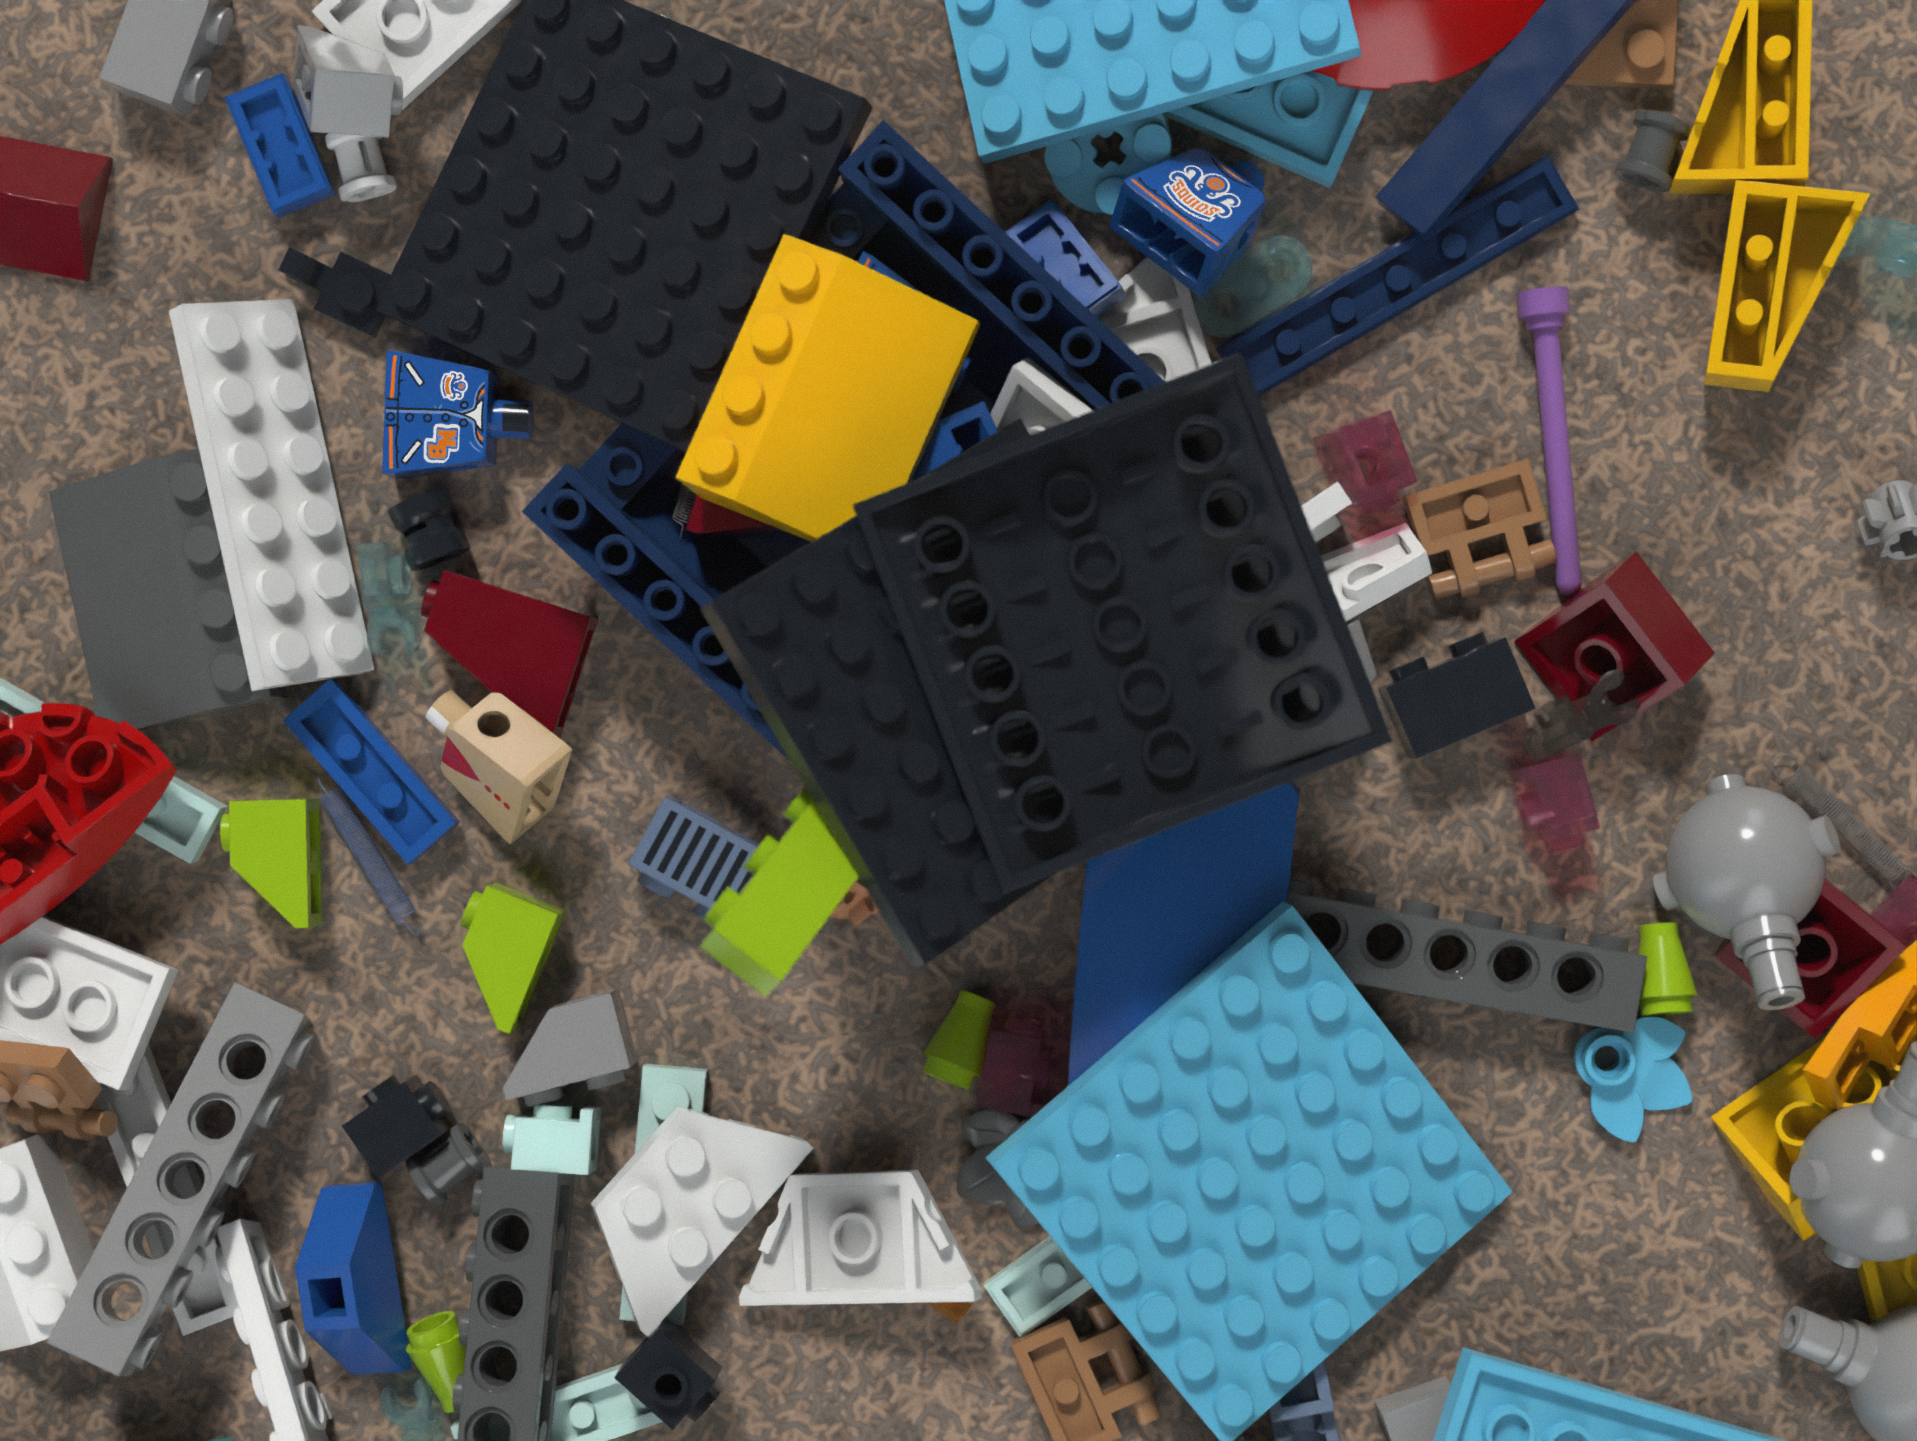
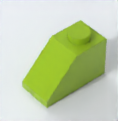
(278, 853)
(508, 948)

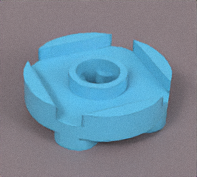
(1098, 186)

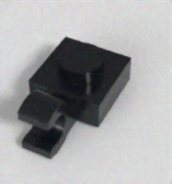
(346, 290)

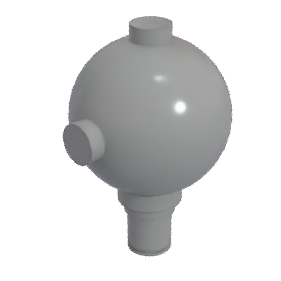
(1749, 873)
(1862, 1175)
(1870, 1359)

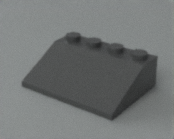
(153, 594)

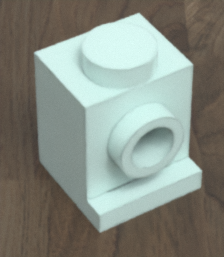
(554, 1139)

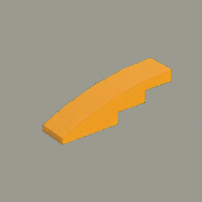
(1872, 1028)

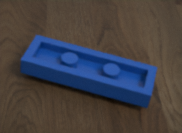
(371, 771)

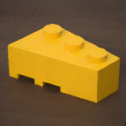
(1755, 104)
(1772, 271)

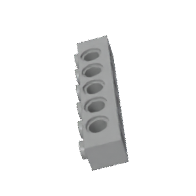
(88, 1322)

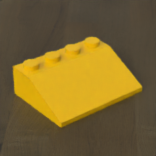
(825, 393)

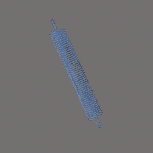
(360, 856)

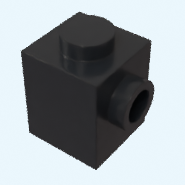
(398, 1122)
(671, 1375)

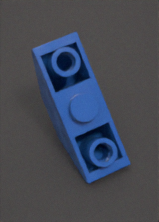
(352, 1281)

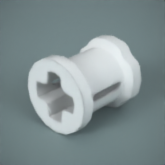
(360, 167)

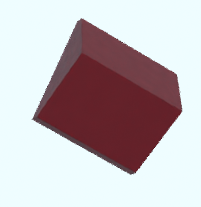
(50, 207)
(1836, 958)

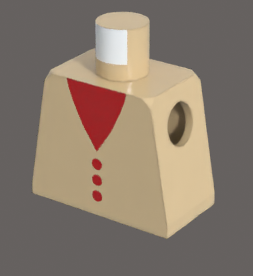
(500, 760)

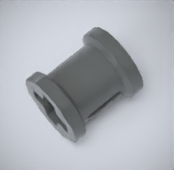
(1652, 150)
(447, 1164)

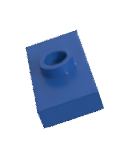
(280, 145)
(1067, 257)

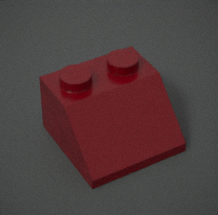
(1617, 624)

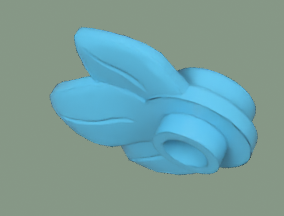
(1639, 1077)

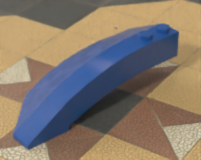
(1172, 908)

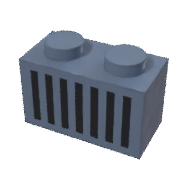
(691, 855)

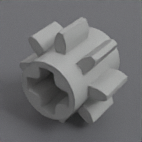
(1892, 520)

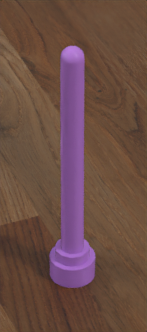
(1544, 315)

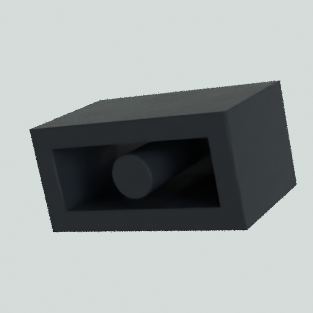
(1455, 696)

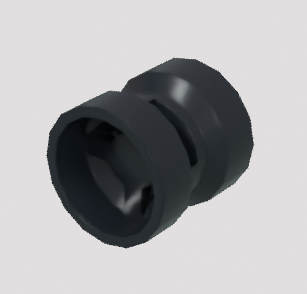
(429, 529)

